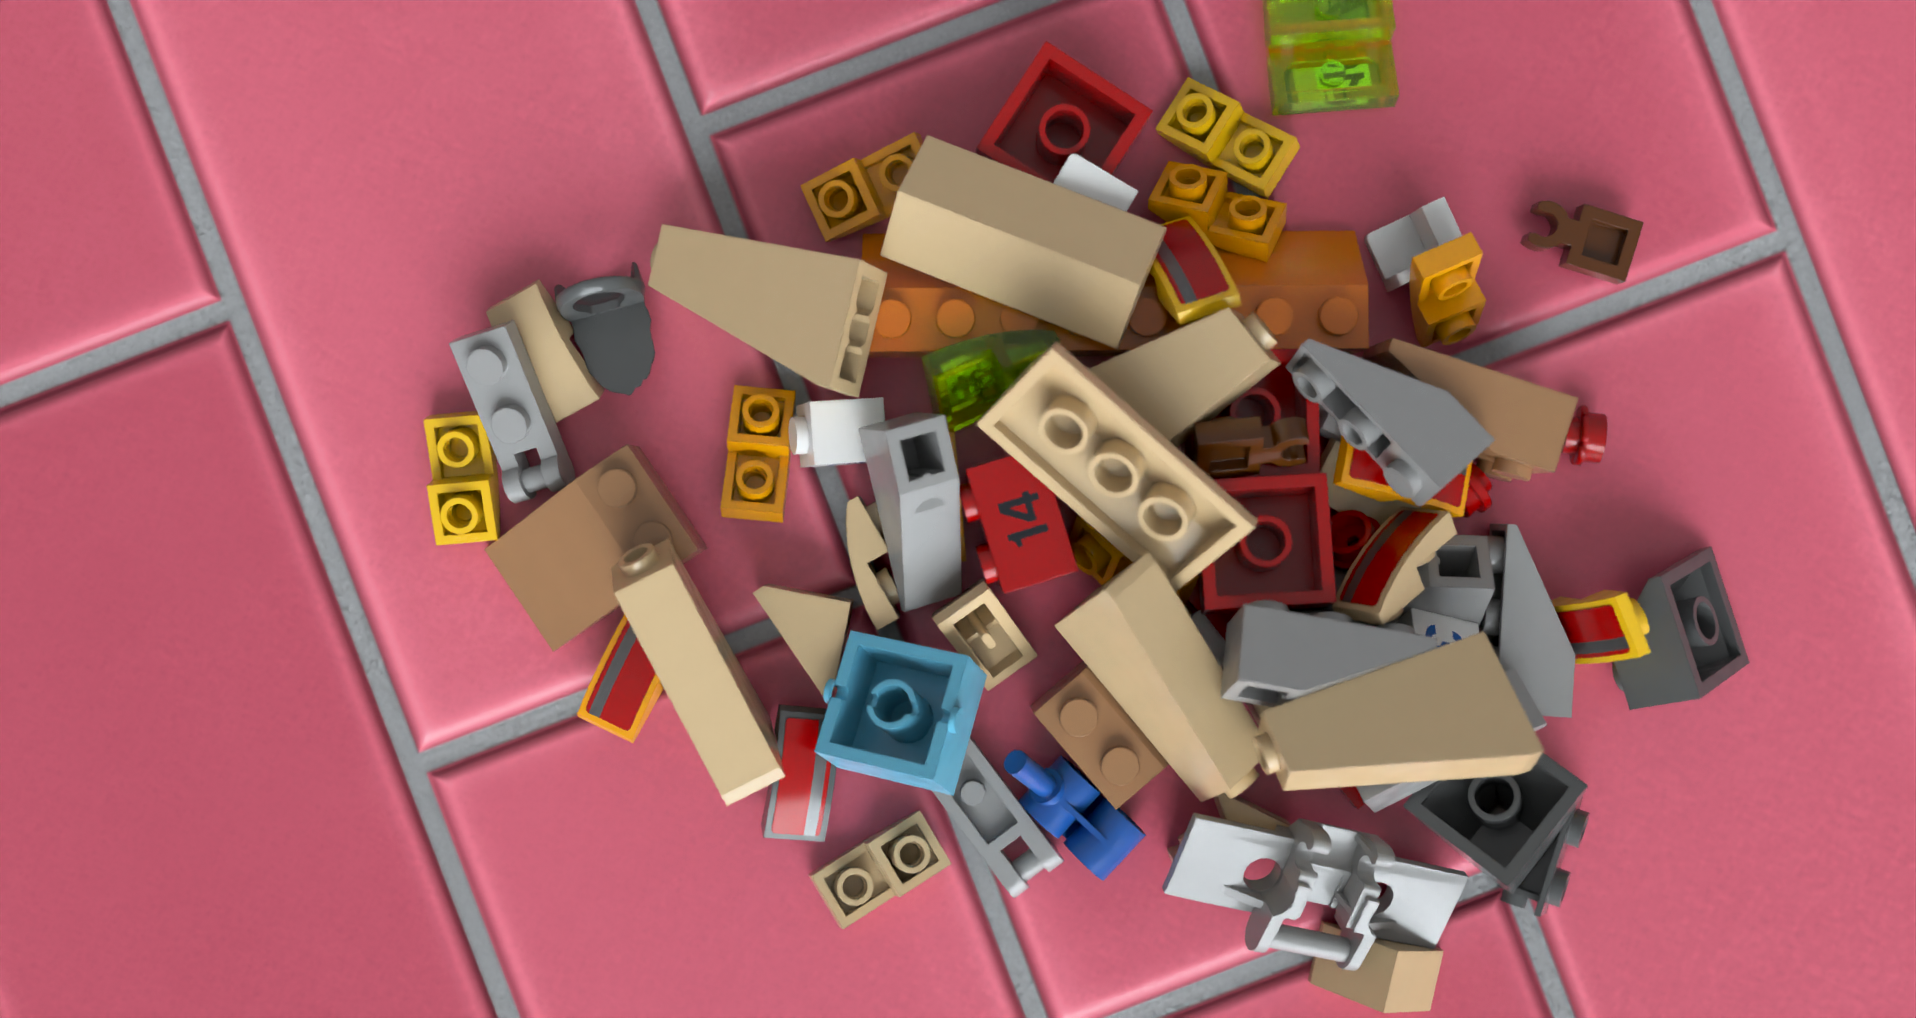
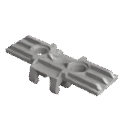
(1320, 867)

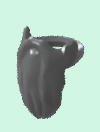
(611, 328)

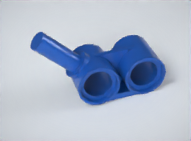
(1073, 807)

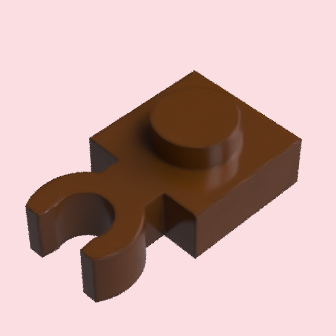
(1592, 241)
(1240, 445)

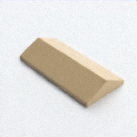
(1021, 241)
(1114, 467)

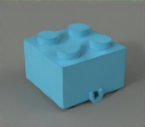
(901, 712)

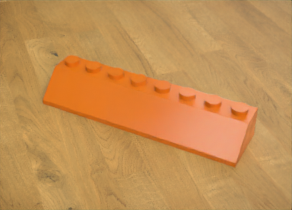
(1303, 292)

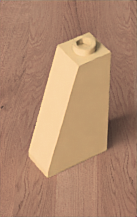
(785, 301)
(1192, 371)
(698, 670)
(1165, 678)
(1404, 723)

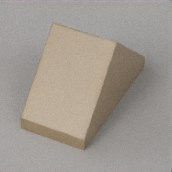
(811, 625)
(985, 632)
(1389, 979)

